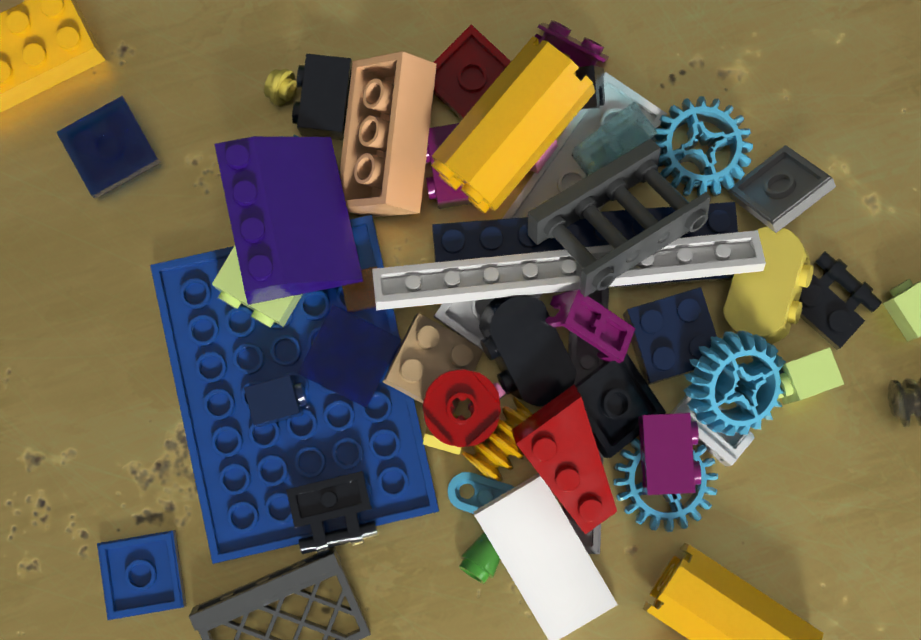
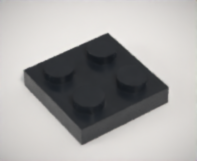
(613, 401)

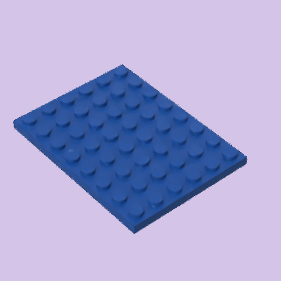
(247, 468)

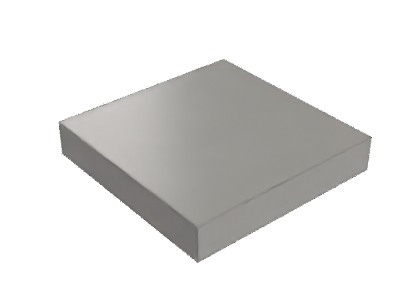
(781, 188)

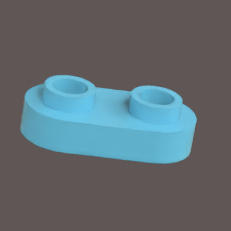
(484, 491)

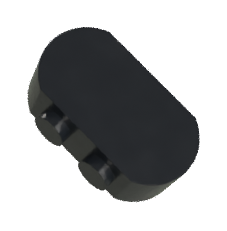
(526, 349)

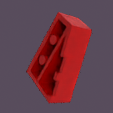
(567, 458)

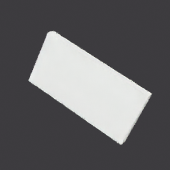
(545, 558)

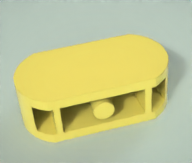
(769, 299)

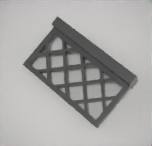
(277, 587)

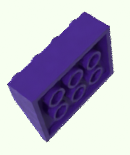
(287, 216)

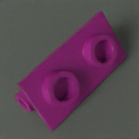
(581, 53)

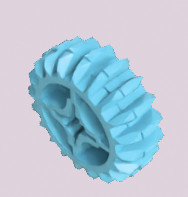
(730, 135)
(721, 380)
(678, 511)

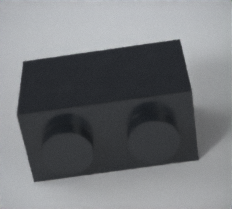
(323, 96)

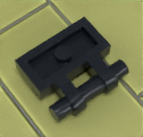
(826, 311)
(330, 500)

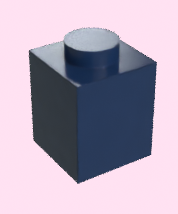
(275, 400)

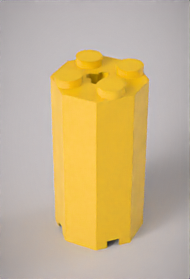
(512, 125)
(715, 604)

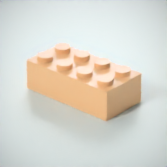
(387, 134)

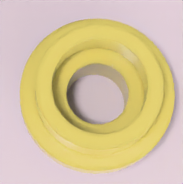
(280, 86)

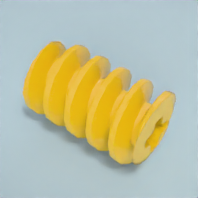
(499, 445)

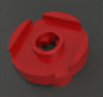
(461, 430)

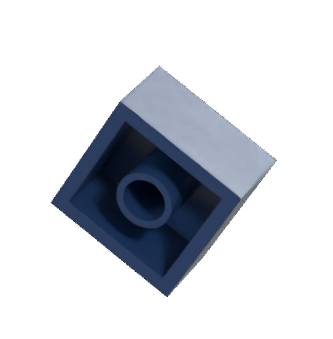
(670, 334)

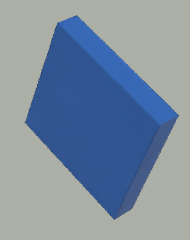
(141, 575)

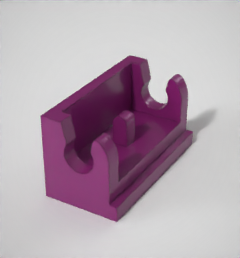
(592, 324)

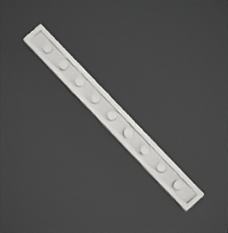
(559, 271)

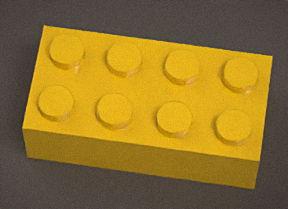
(42, 47)

